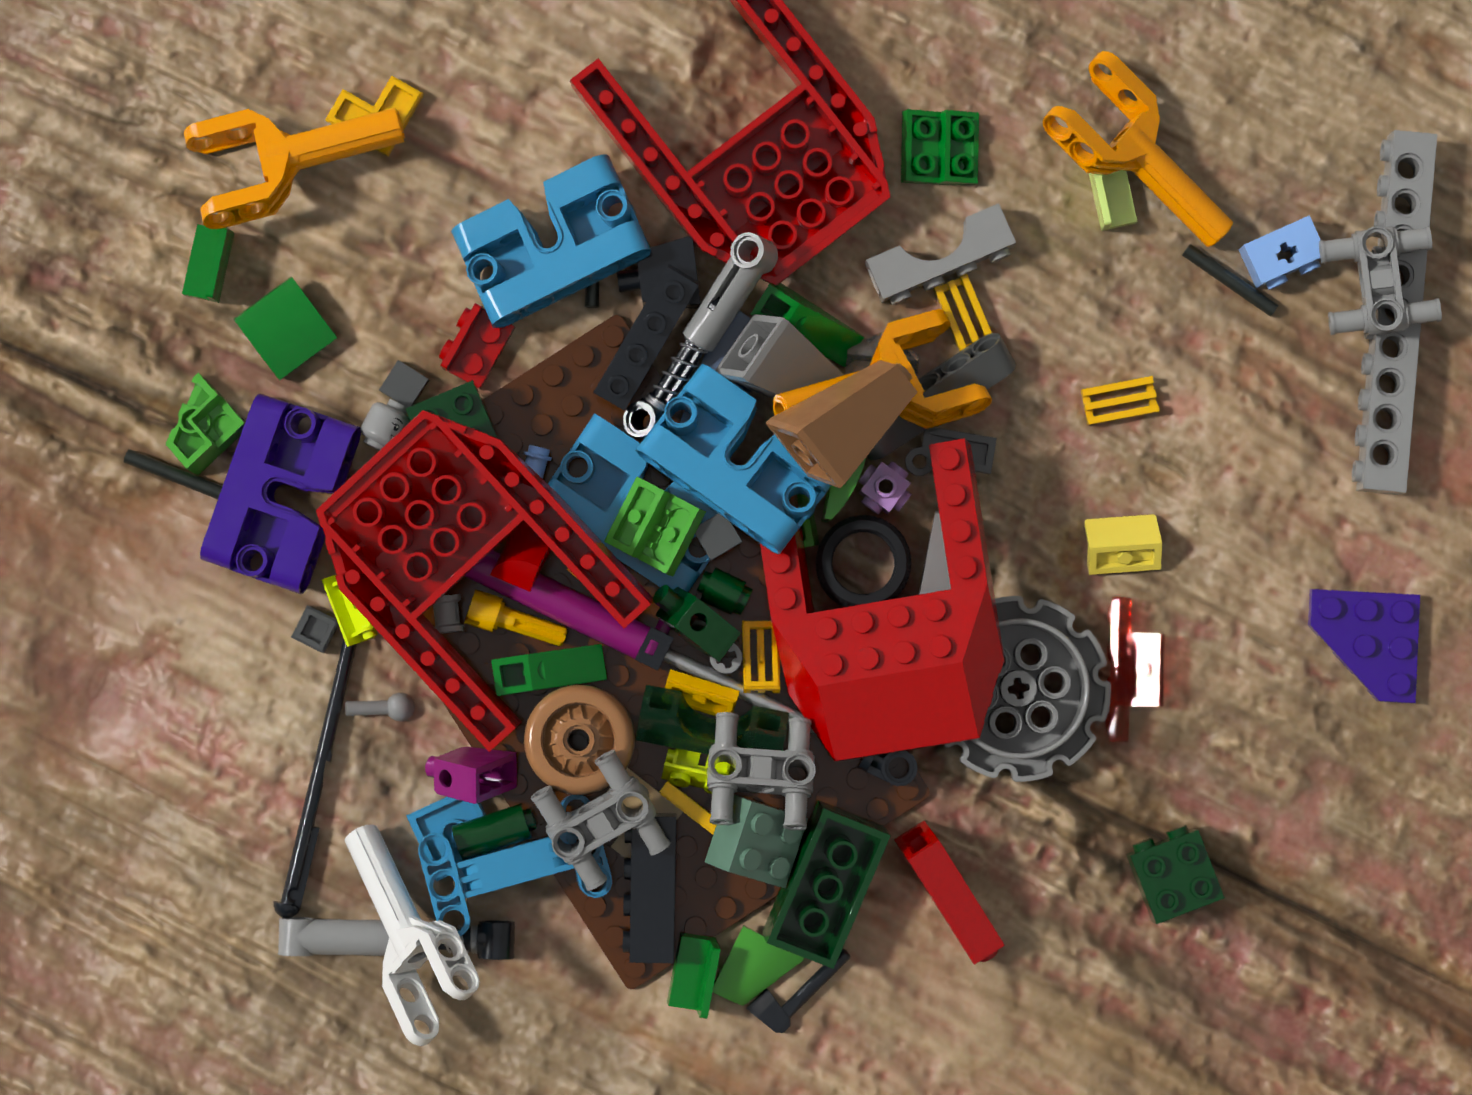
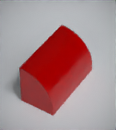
(521, 558)

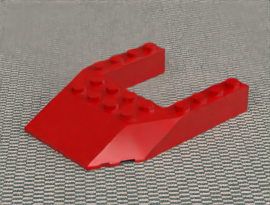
(789, 175)
(424, 520)
(903, 666)

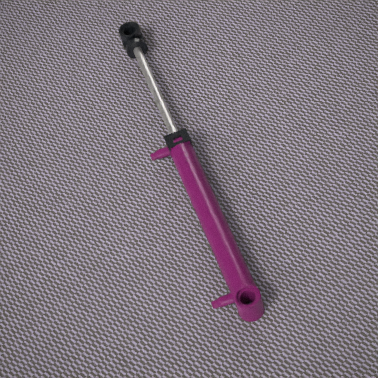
(645, 645)

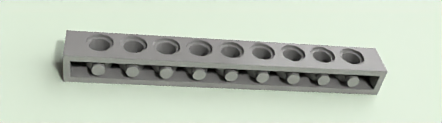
(1420, 153)

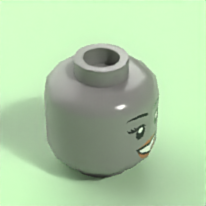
(383, 423)

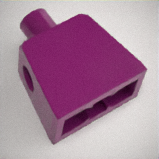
(460, 776)

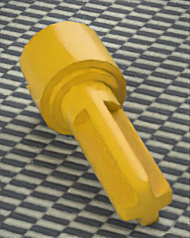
(489, 612)

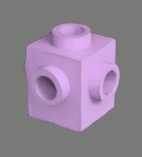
(879, 501)

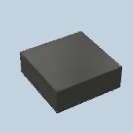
(404, 384)
(717, 536)
(315, 629)

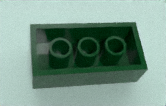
(826, 884)

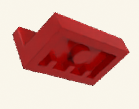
(475, 346)

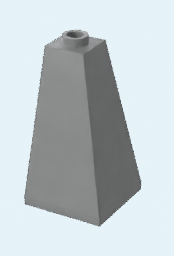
(774, 358)

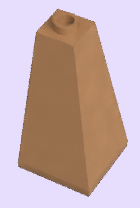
(844, 422)

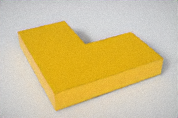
(394, 95)

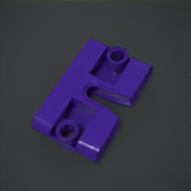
(270, 456)

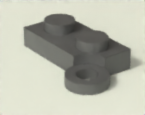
(982, 450)

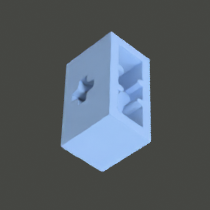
(1262, 259)

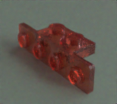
(1135, 669)

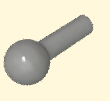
(397, 707)

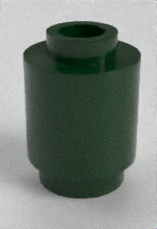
(724, 591)

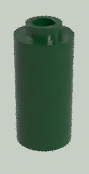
(494, 831)

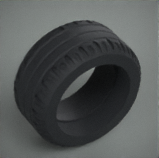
(875, 526)

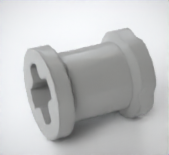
(447, 614)
(736, 662)

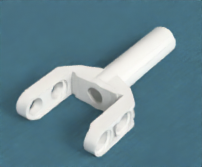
(410, 938)

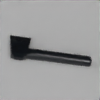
(778, 1018)

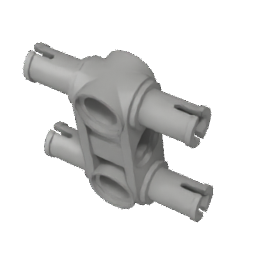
(1380, 280)
(760, 771)
(600, 820)

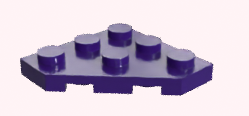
(1372, 638)

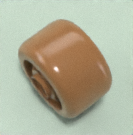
(549, 731)

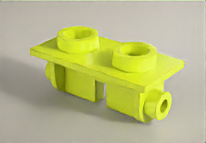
(352, 623)
(683, 770)

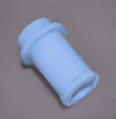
(537, 459)

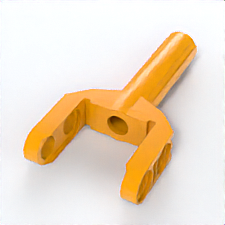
(1136, 149)
(282, 156)
(921, 411)

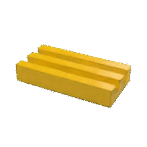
(952, 286)
(1089, 406)
(760, 685)
(703, 694)
(688, 806)

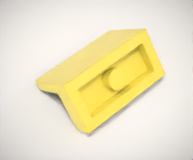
(1123, 544)

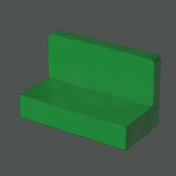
(208, 263)
(694, 973)

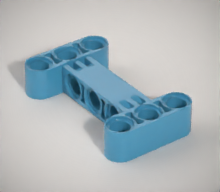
(501, 869)

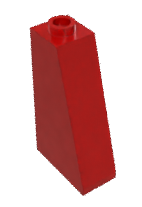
(949, 893)

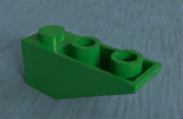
(819, 327)
(548, 669)

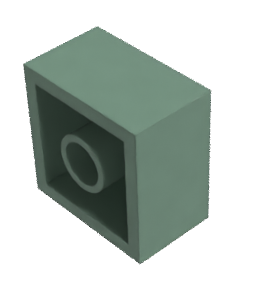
(755, 843)

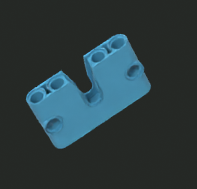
(586, 251)
(699, 461)
(604, 487)

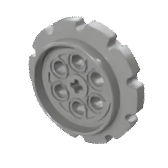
(1082, 699)

